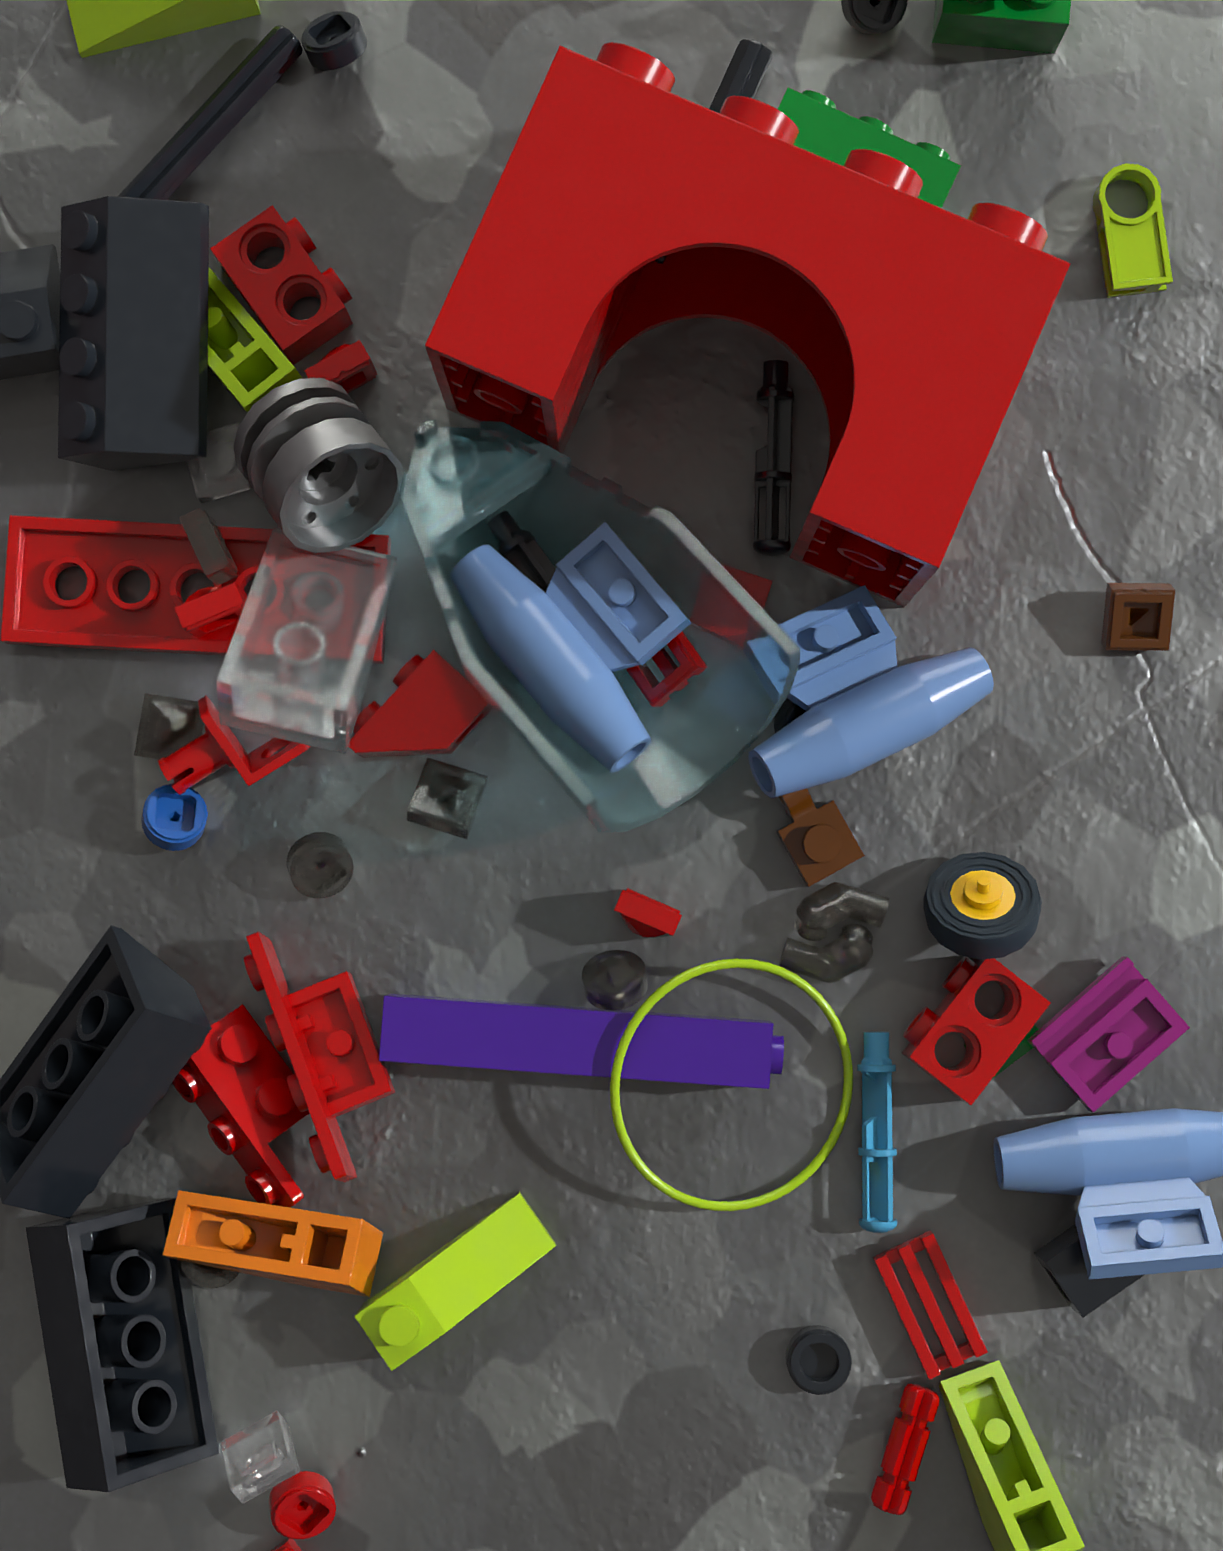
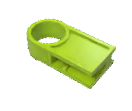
(1132, 248)

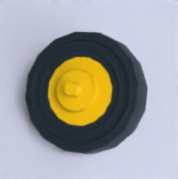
(982, 905)

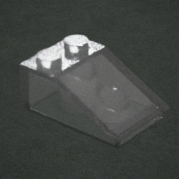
(305, 643)

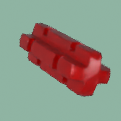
(905, 1449)

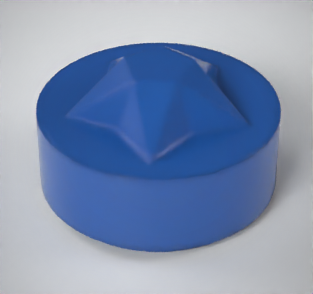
(174, 819)

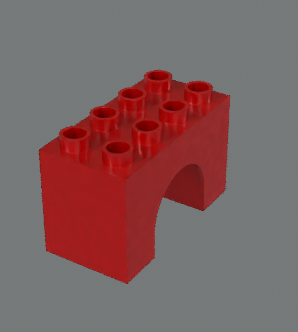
(883, 298)

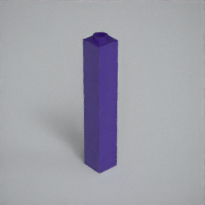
(578, 1041)

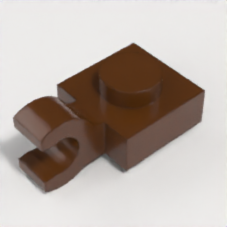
(816, 837)

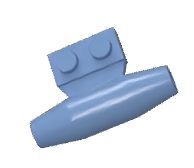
(567, 642)
(859, 698)
(1133, 1182)

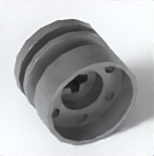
(318, 465)

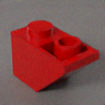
(424, 715)

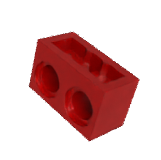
(276, 289)
(987, 1039)

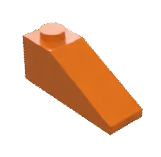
(275, 1242)

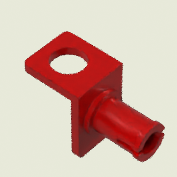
(221, 748)

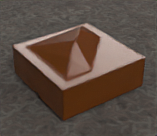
(1138, 616)

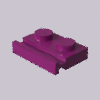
(1108, 1034)

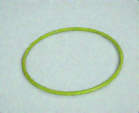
(622, 1049)

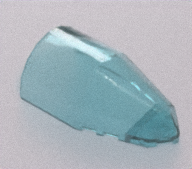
(470, 476)

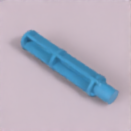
(877, 1141)

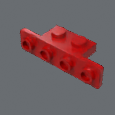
(328, 1048)
(247, 1100)

